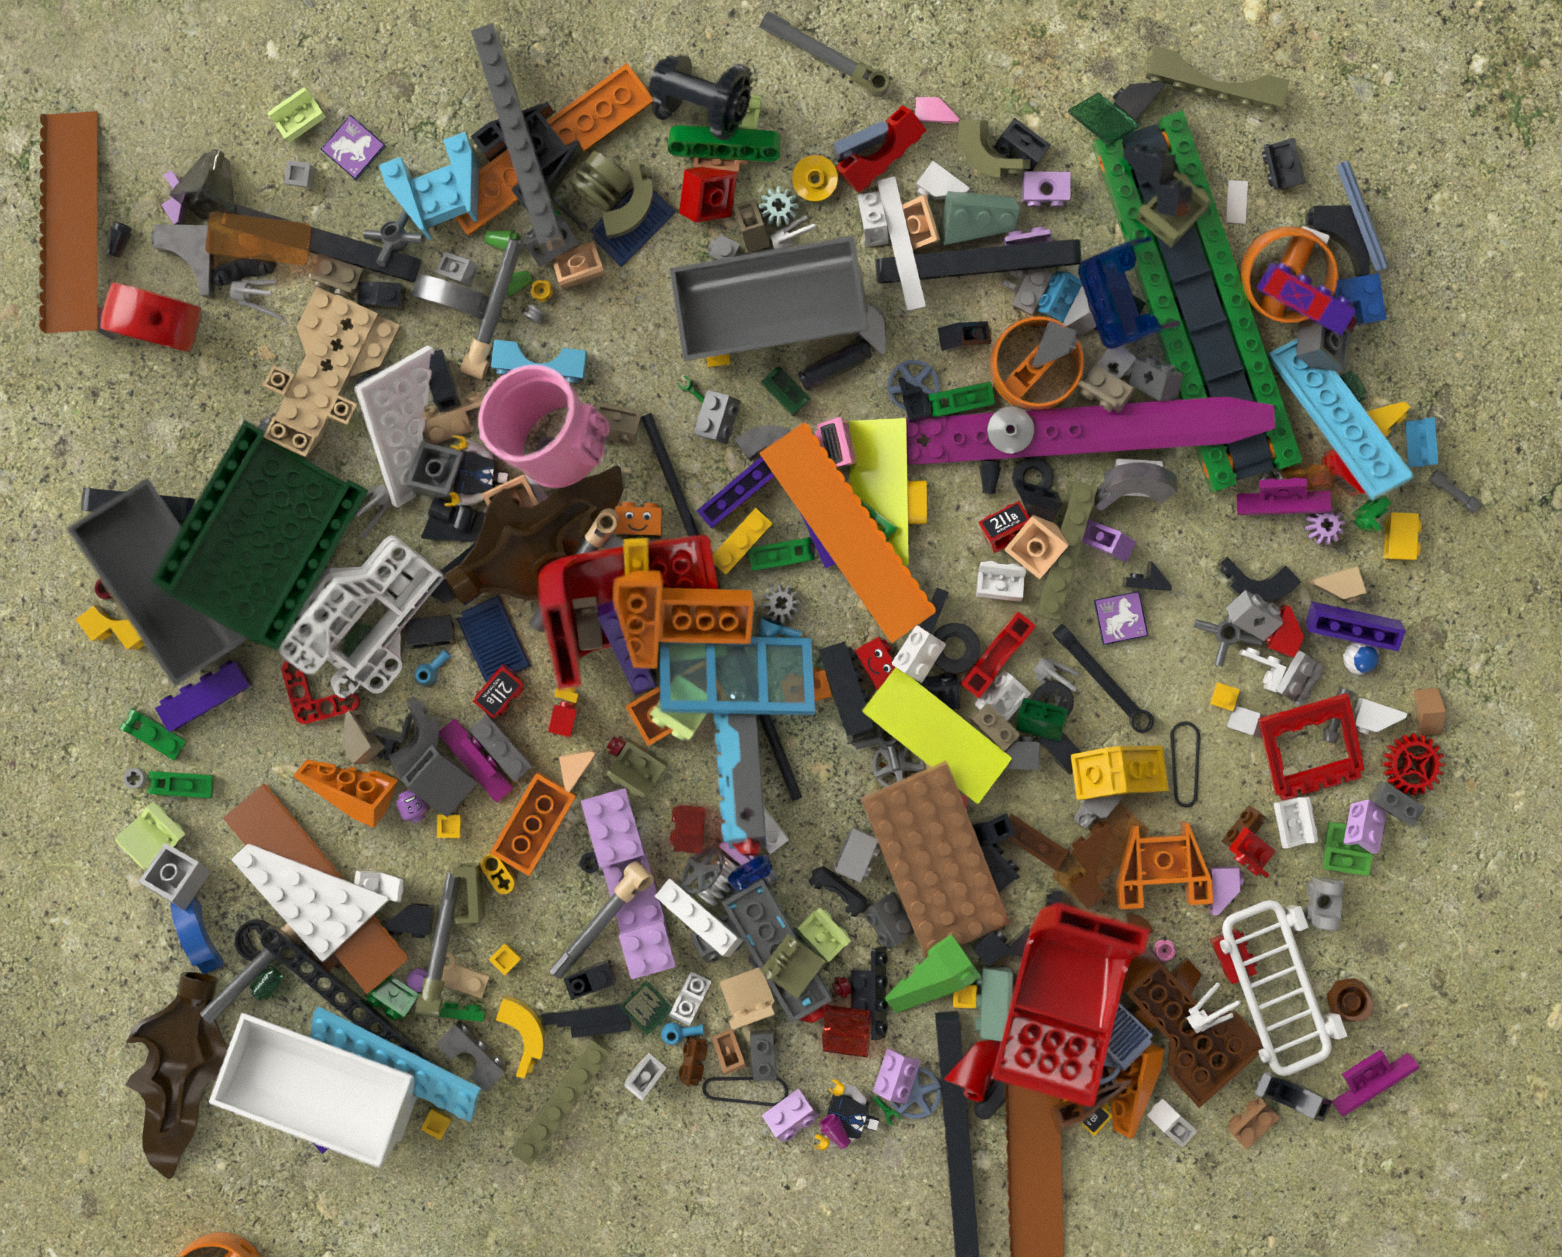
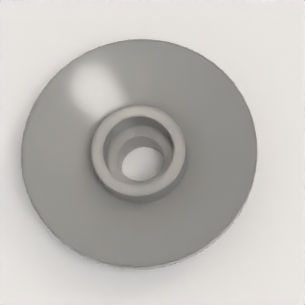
(1010, 442)

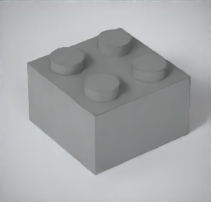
(856, 854)
(174, 876)

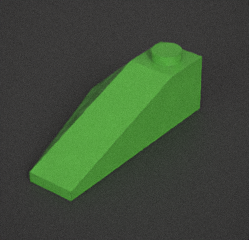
(940, 974)

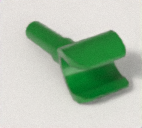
(691, 389)
(888, 1112)

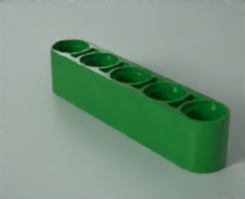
(745, 145)

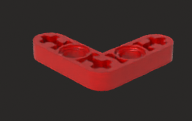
(307, 700)

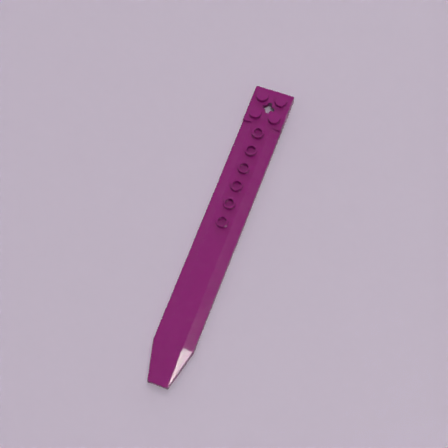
(1094, 429)

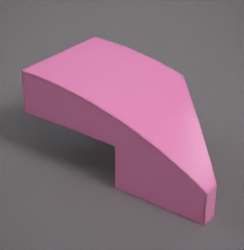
(934, 110)

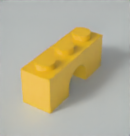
(741, 541)

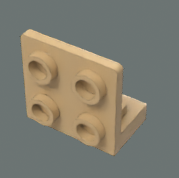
(748, 997)

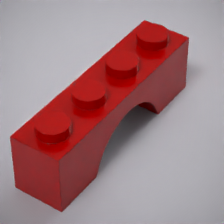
(903, 131)
(997, 654)

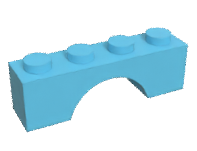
(569, 363)

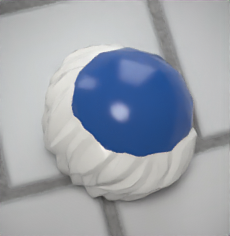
(1361, 658)

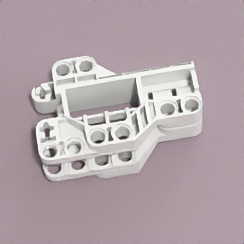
(359, 590)

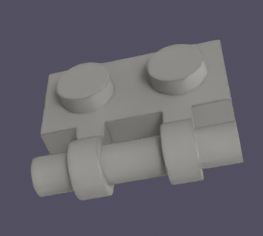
(1296, 676)

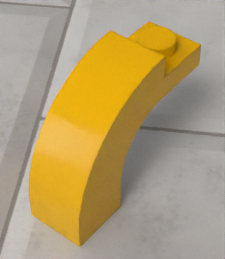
(529, 1026)

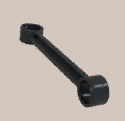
(1071, 643)

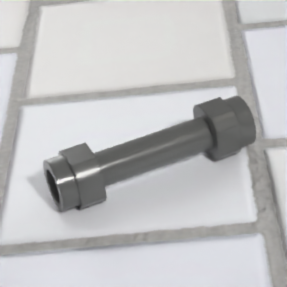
(1470, 503)
(1331, 734)

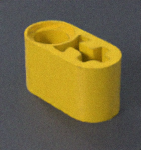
(917, 502)
(507, 874)

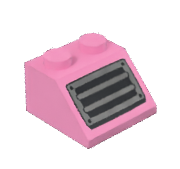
(836, 439)

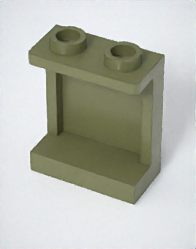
(1172, 228)
(475, 893)

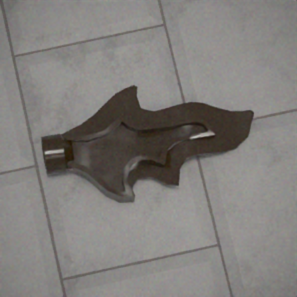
(523, 540)
(180, 1063)

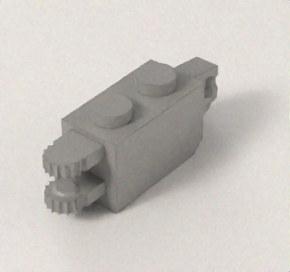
(1095, 808)

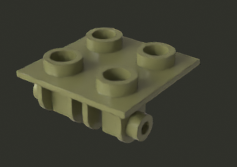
(792, 966)

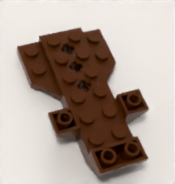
(1164, 1002)

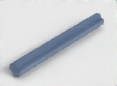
(1362, 216)

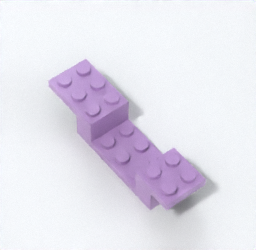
(616, 845)

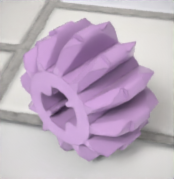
(1321, 533)

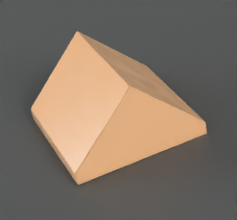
(920, 223)
(578, 265)
(519, 490)
(1037, 545)
(574, 766)

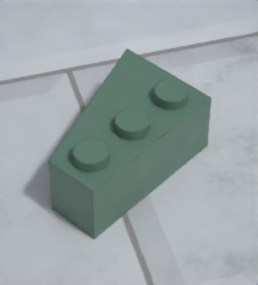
(976, 216)

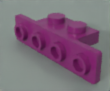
(1283, 497)
(475, 760)
(1371, 1078)

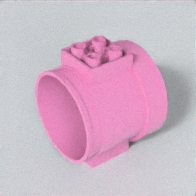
(519, 402)

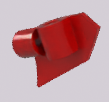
(976, 1069)

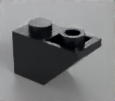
(413, 919)
(590, 979)

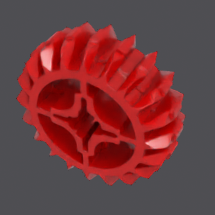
(1419, 771)

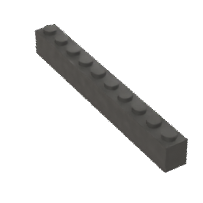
(518, 138)

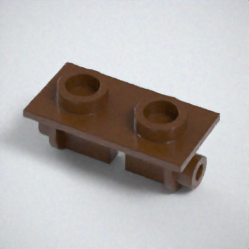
(1249, 818)
(691, 1072)

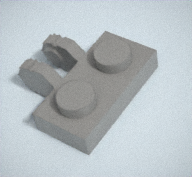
(1030, 290)

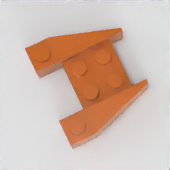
(1161, 862)

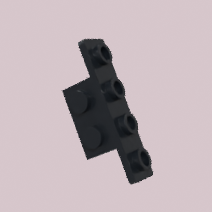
(869, 991)

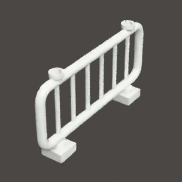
(1327, 1026)

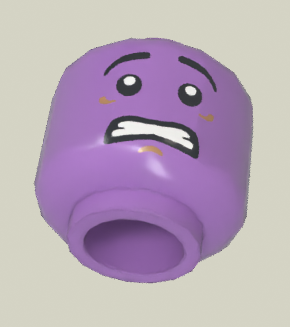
(411, 806)

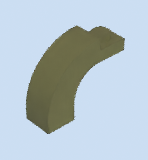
(976, 148)
(629, 217)

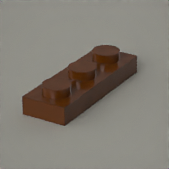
(1037, 843)

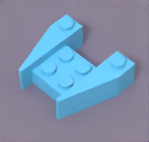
(441, 192)

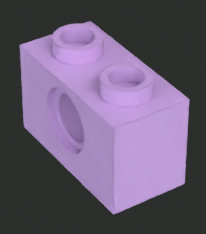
(1057, 181)

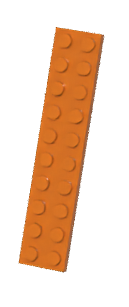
(585, 119)

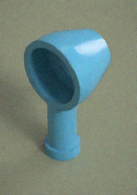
(771, 628)
(431, 669)
(679, 1032)

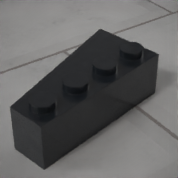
(847, 691)

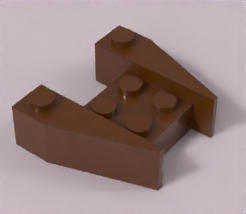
(1071, 1114)

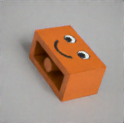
(639, 520)

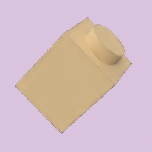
(1341, 584)

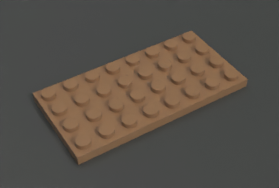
(935, 858)

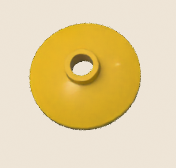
(806, 169)

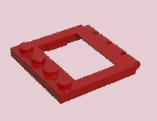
(1294, 720)

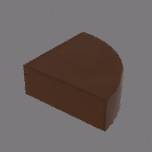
(1139, 921)

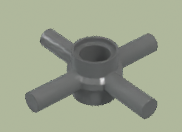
(393, 237)
(1224, 643)
(890, 746)

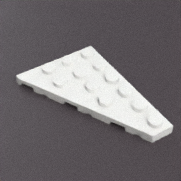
(394, 416)
(314, 904)

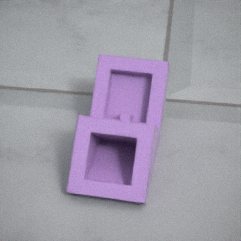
(173, 208)

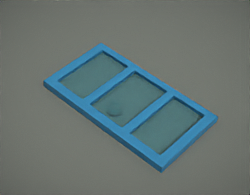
(750, 678)

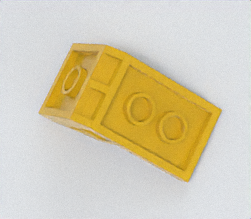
(1119, 771)

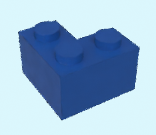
(1366, 296)

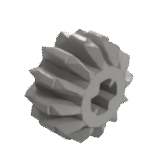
(773, 602)

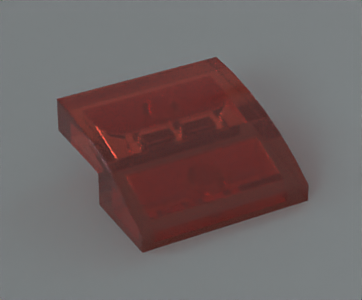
(846, 1031)

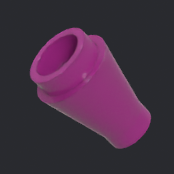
(835, 1131)

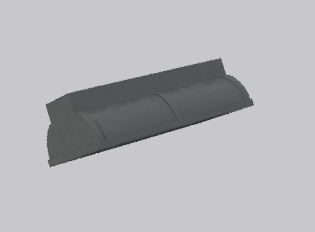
(769, 298)
(125, 548)

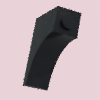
(1342, 226)

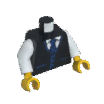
(476, 473)
(852, 1109)

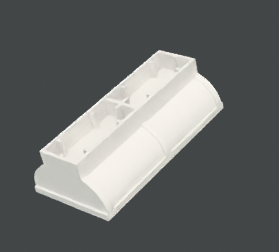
(314, 1090)

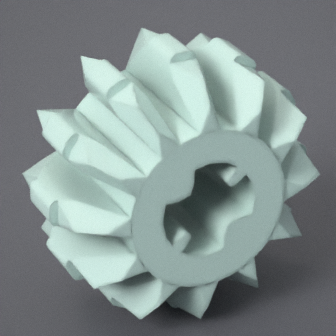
(785, 201)

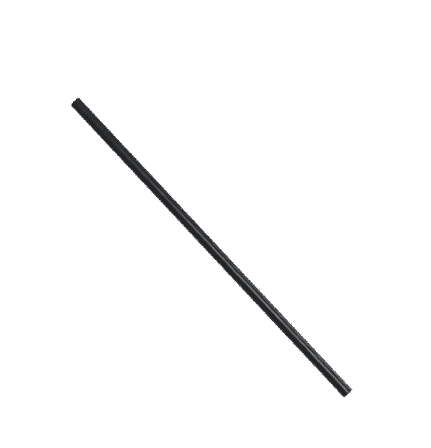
(692, 530)

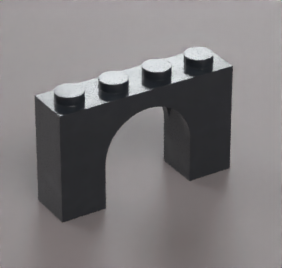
(441, 382)

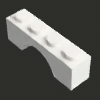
(698, 918)

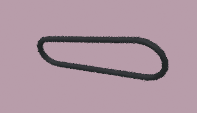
(1196, 763)
(738, 1100)

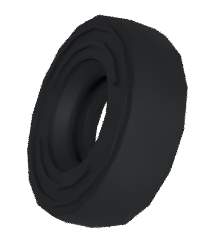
(1034, 463)

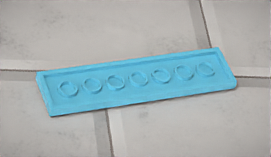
(1342, 422)
(431, 1081)

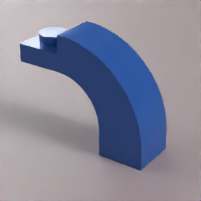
(195, 938)

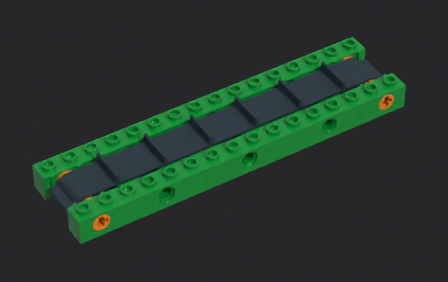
(1215, 340)

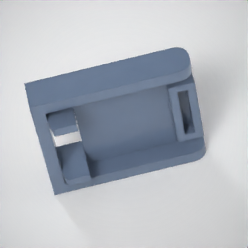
(860, 141)

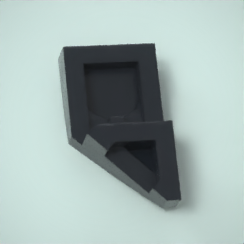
(914, 401)

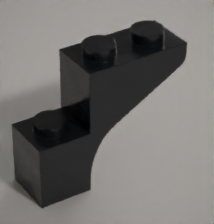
(1158, 169)
(993, 945)

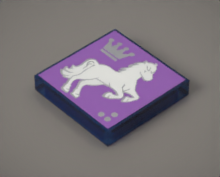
(353, 147)
(1120, 617)

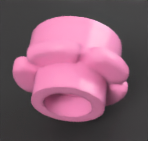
(1170, 951)

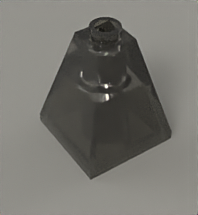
(207, 186)

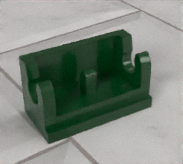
(785, 390)
(1041, 719)

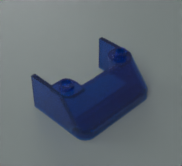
(1112, 298)

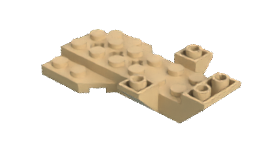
(315, 395)

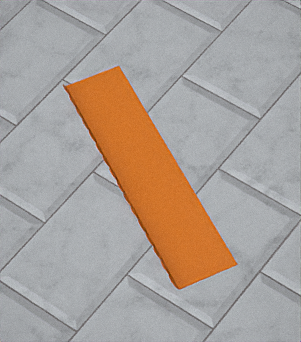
(848, 532)

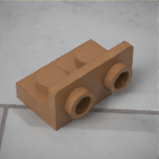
(1252, 1122)

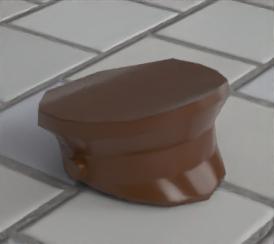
(1350, 1000)

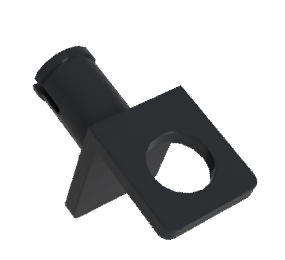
(390, 737)

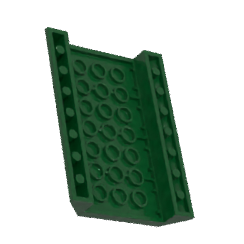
(258, 538)

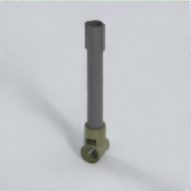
(859, 73)
(430, 1002)

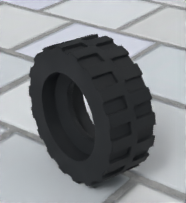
(972, 647)

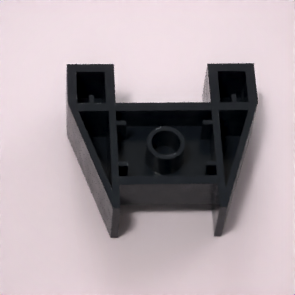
(552, 153)

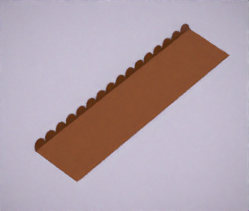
(68, 222)
(267, 824)
(1033, 1174)

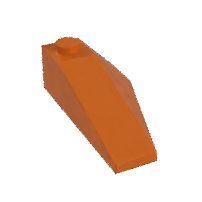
(638, 609)
(354, 792)
(1131, 1103)

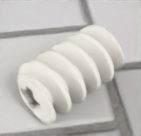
(720, 884)

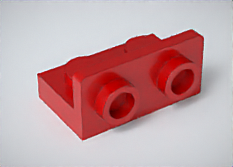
(1252, 851)

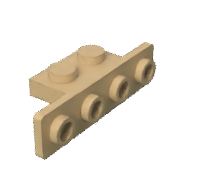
(450, 422)

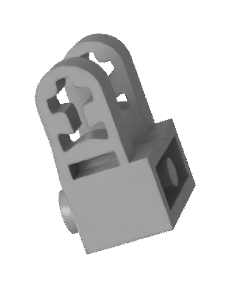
(1330, 915)

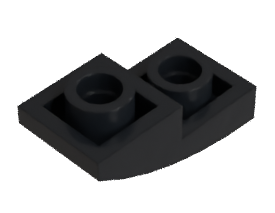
(1060, 751)

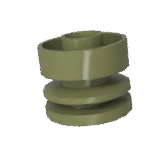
(601, 179)

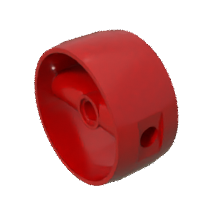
(150, 317)

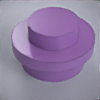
(415, 979)

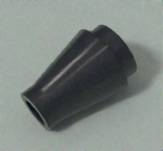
(118, 238)
(989, 474)

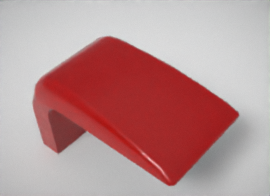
(681, 563)
(1066, 1002)

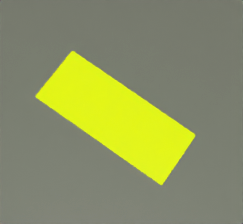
(882, 474)
(937, 734)

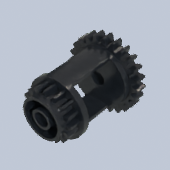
(725, 100)

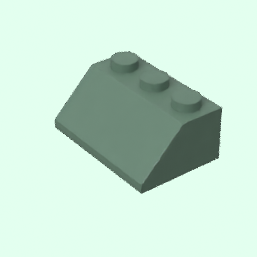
(993, 1000)

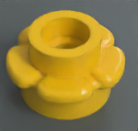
(535, 291)

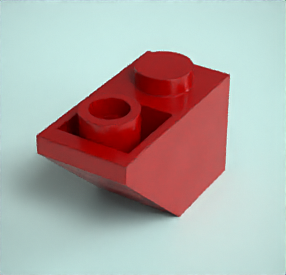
(1288, 636)

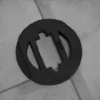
(1051, 686)
(242, 933)

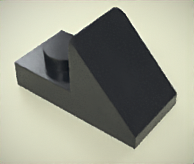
(1154, 579)

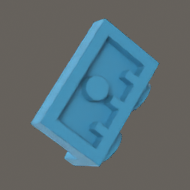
(1059, 295)
(1421, 442)

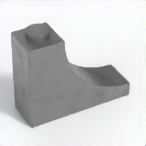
(190, 244)

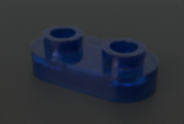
(750, 872)

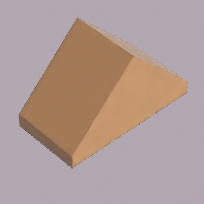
(1429, 711)
(729, 1051)

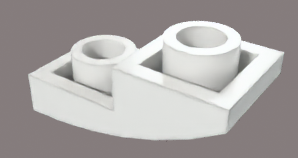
(690, 998)

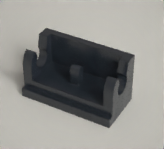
(430, 632)

